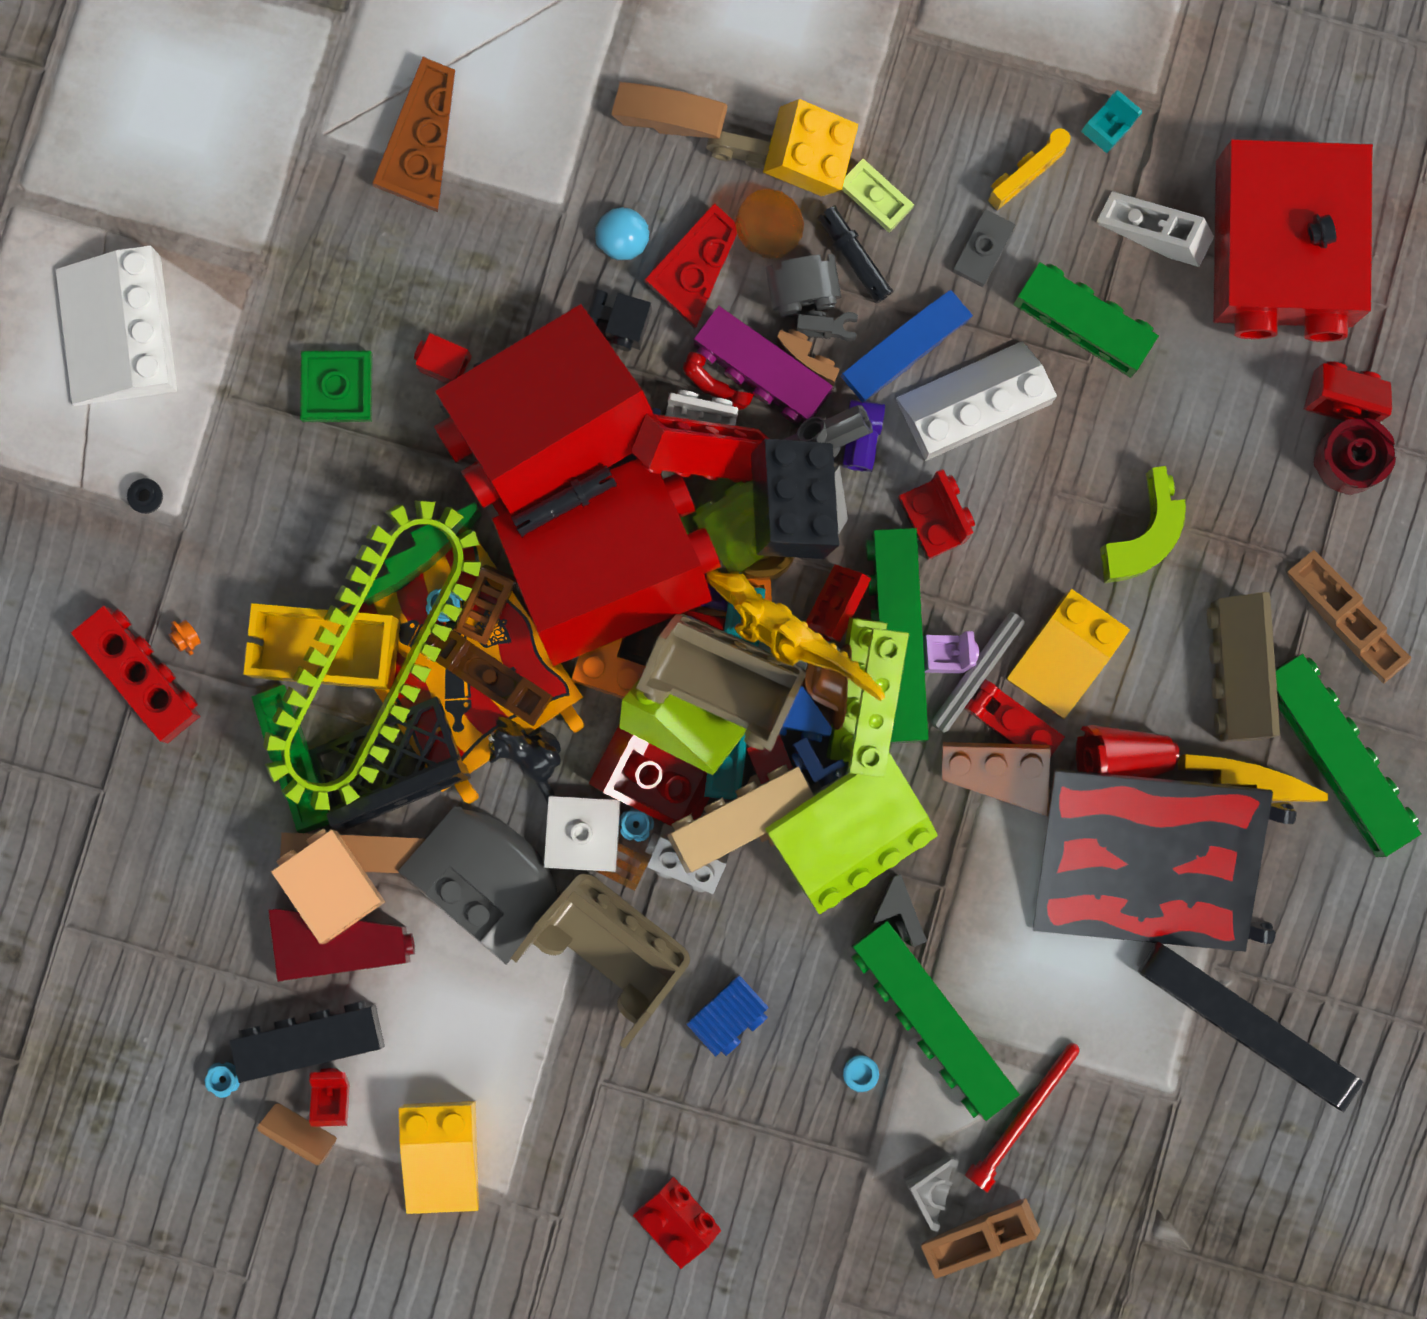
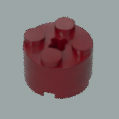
(1373, 464)

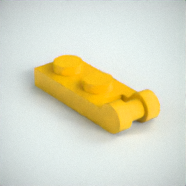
(1029, 169)

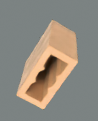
(327, 885)

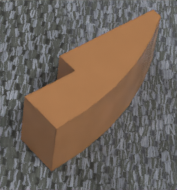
(668, 111)
(981, 1238)

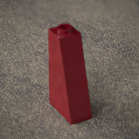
(357, 948)

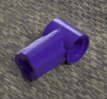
(861, 453)

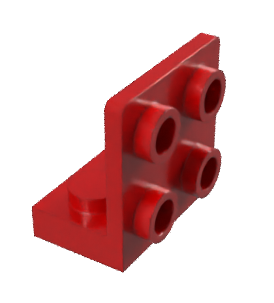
(938, 515)

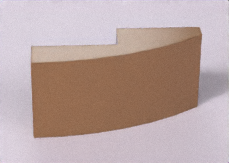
(798, 347)

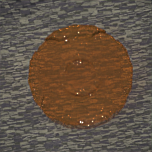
(769, 223)

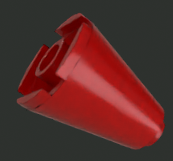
(1125, 752)

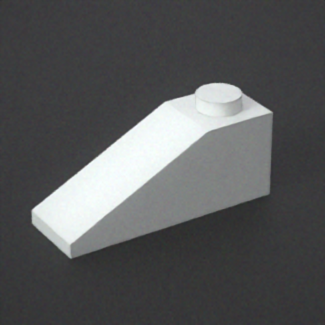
(1158, 227)

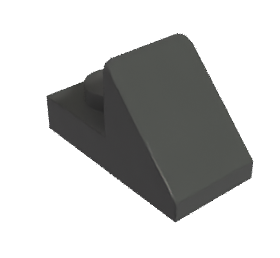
(897, 901)

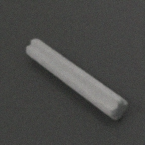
(976, 675)

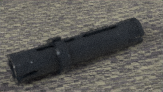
(847, 243)
(564, 501)

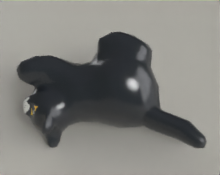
(534, 754)

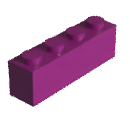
(762, 366)

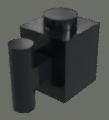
(625, 321)

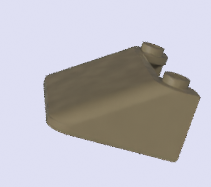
(722, 678)

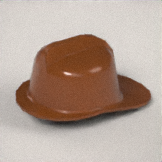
(829, 689)

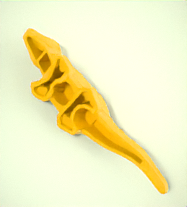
(783, 632)

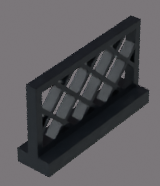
(405, 789)

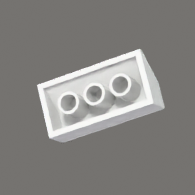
(976, 400)

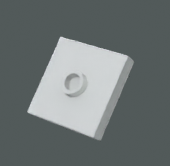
(582, 834)

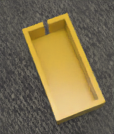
(363, 660)

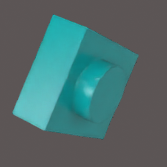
(1112, 121)

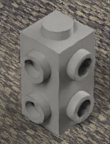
(667, 864)

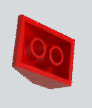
(650, 779)

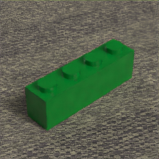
(1086, 319)

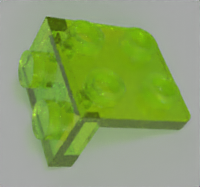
(731, 527)

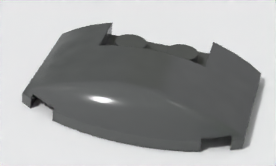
(483, 879)

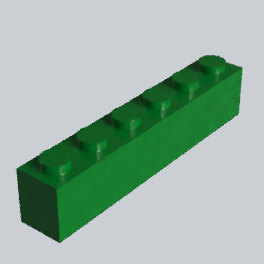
(899, 605)
(1342, 758)
(934, 1020)

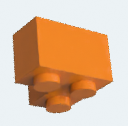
(607, 672)

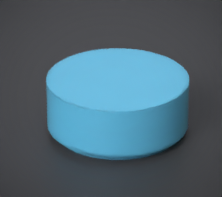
(860, 1073)

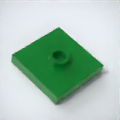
(336, 386)

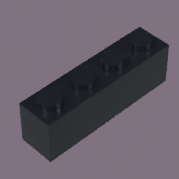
(306, 1043)

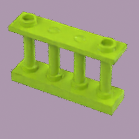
(869, 722)

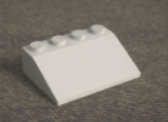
(116, 326)

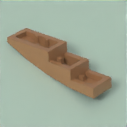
(1348, 616)
(371, 852)

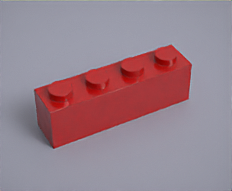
(696, 448)

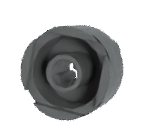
(803, 284)

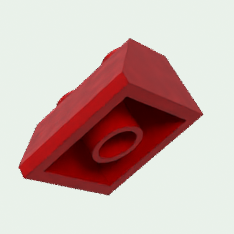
(1348, 394)

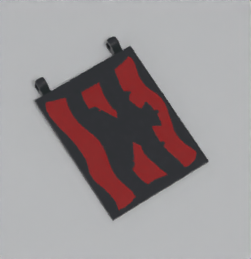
(1155, 860)

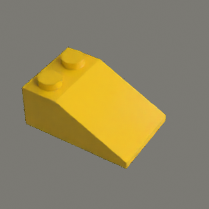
(1068, 653)
(439, 1156)

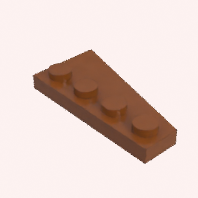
(418, 143)

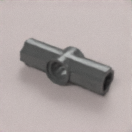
(837, 430)

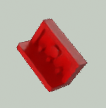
(677, 1223)

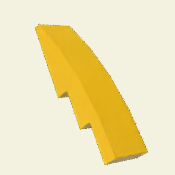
(1239, 773)

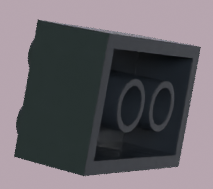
(794, 499)

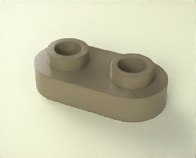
(739, 147)

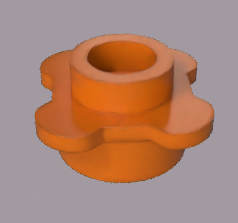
(184, 636)

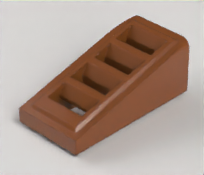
(498, 576)

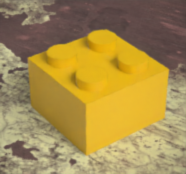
(810, 148)

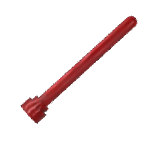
(984, 1172)

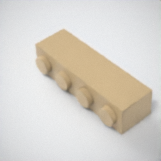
(738, 821)

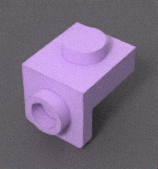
(950, 653)

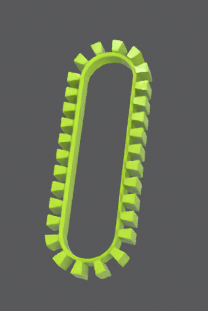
(398, 515)

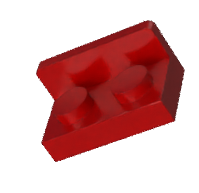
(837, 602)

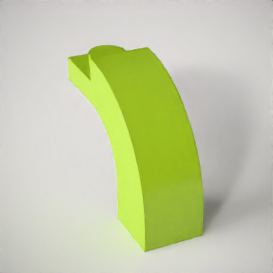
(1167, 518)

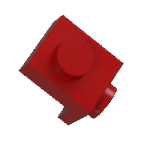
(329, 1098)

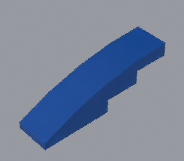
(906, 346)

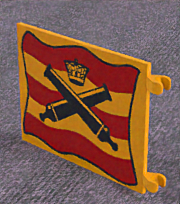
(469, 711)

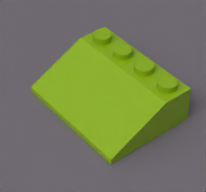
(851, 834)

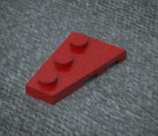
(693, 265)

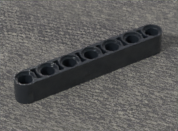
(1250, 1026)

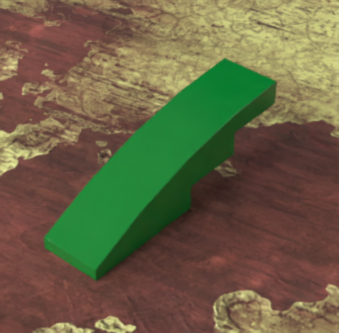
(411, 563)
(303, 814)

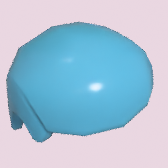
(622, 233)

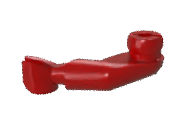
(705, 382)

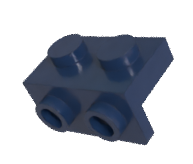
(806, 759)

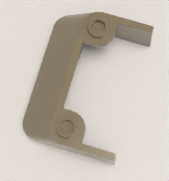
(615, 942)

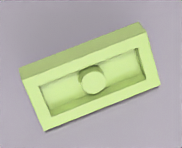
(876, 195)

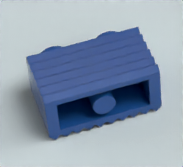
(728, 1016)

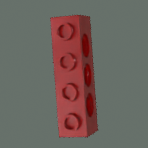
(95, 638)

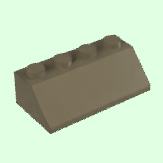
(1244, 668)

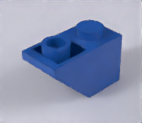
(806, 718)

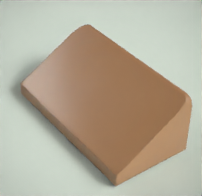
(297, 1134)

